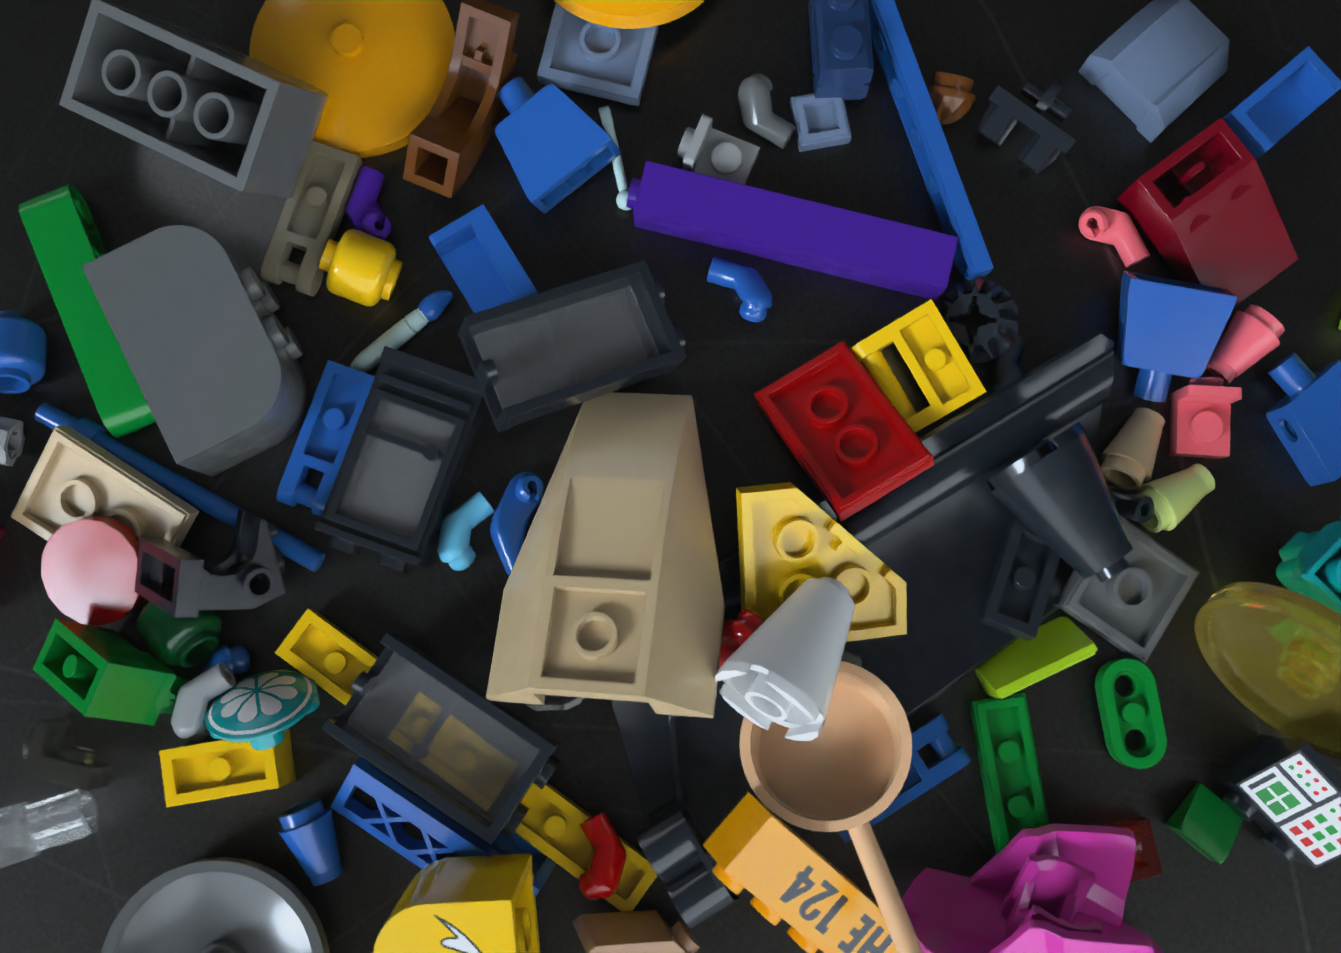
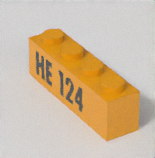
(795, 883)

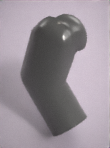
(758, 113)

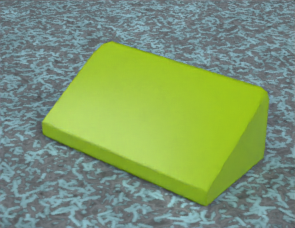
(1028, 662)

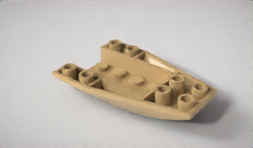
(618, 568)

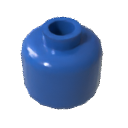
(21, 352)

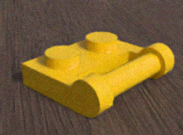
(932, 359)

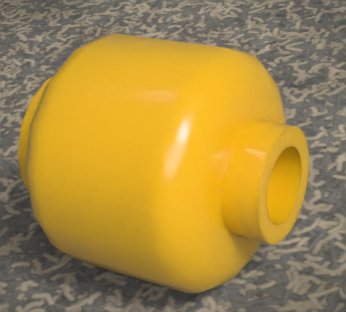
(360, 267)

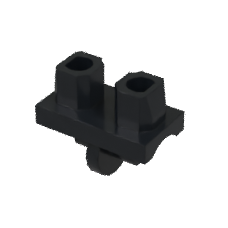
(1047, 138)

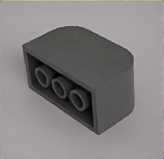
(193, 99)
(202, 346)

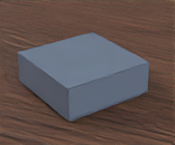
(819, 122)

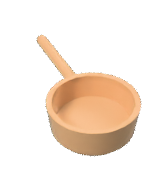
(841, 778)

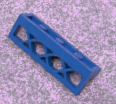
(439, 830)

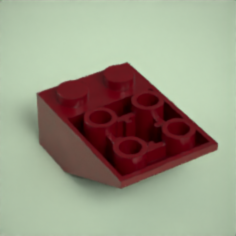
(1212, 214)

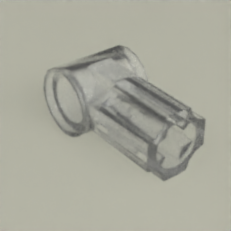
(46, 823)

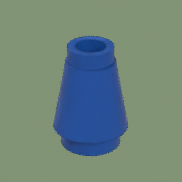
(312, 839)

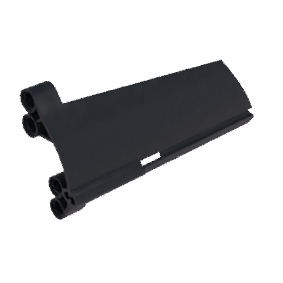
(934, 534)

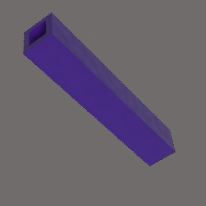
(792, 230)

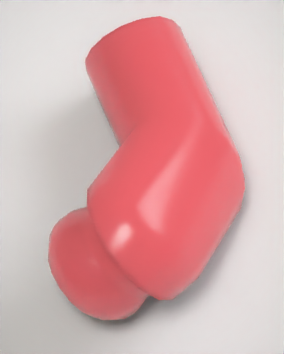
(1116, 229)

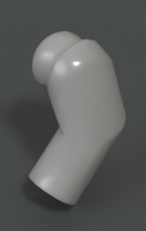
(193, 701)

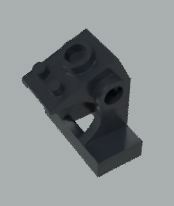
(185, 585)

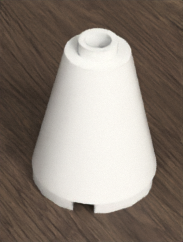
(792, 661)

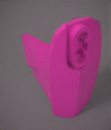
(1040, 894)

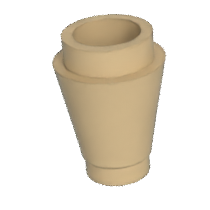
(1133, 451)

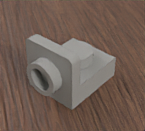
(716, 153)

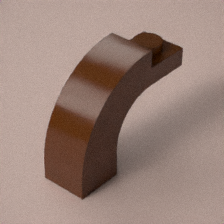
(462, 118)

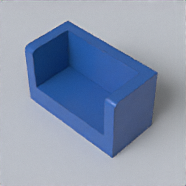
(1282, 102)
(481, 261)

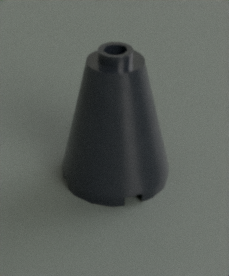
(1067, 503)

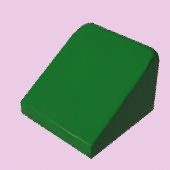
(1206, 823)

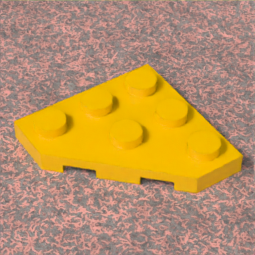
(792, 539)

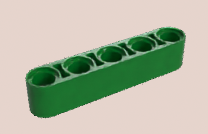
(63, 241)

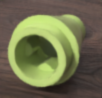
(1176, 496)

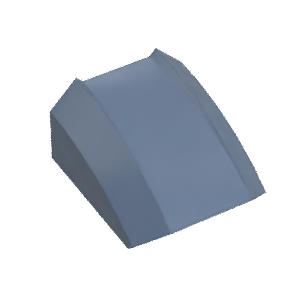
(1159, 63)

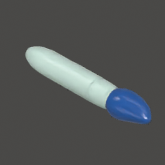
(428, 310)

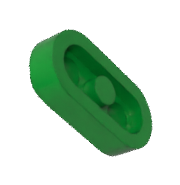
(1134, 710)

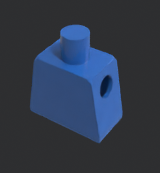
(550, 142)
(1168, 329)
(1309, 417)

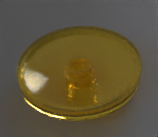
(1277, 658)

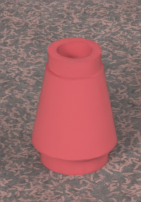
(1244, 343)

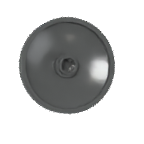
(218, 909)

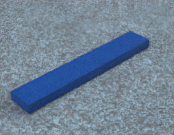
(927, 140)

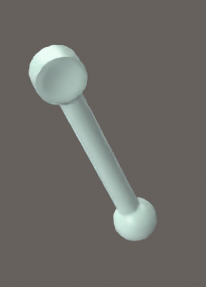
(608, 125)

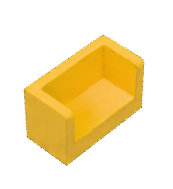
(224, 770)

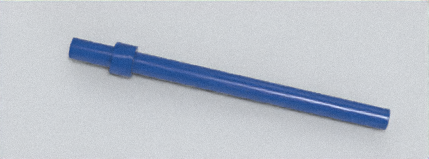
(175, 483)

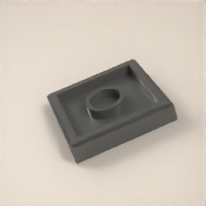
(1135, 603)

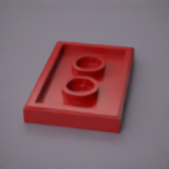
(843, 430)

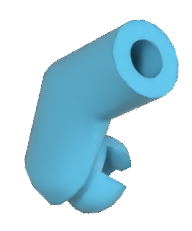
(456, 531)

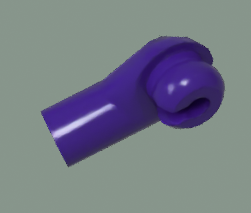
(362, 206)

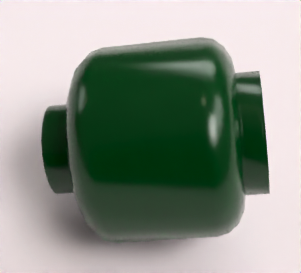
(179, 639)

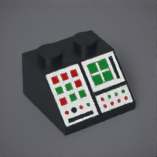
(1289, 796)

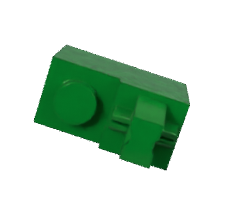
(107, 674)

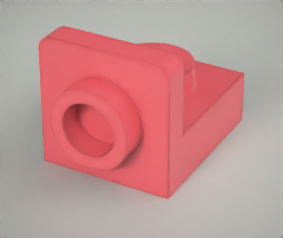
(1202, 418)

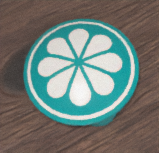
(262, 708)

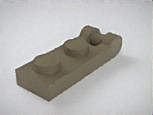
(311, 217)

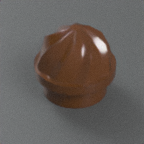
(950, 96)

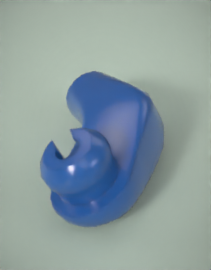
(513, 514)

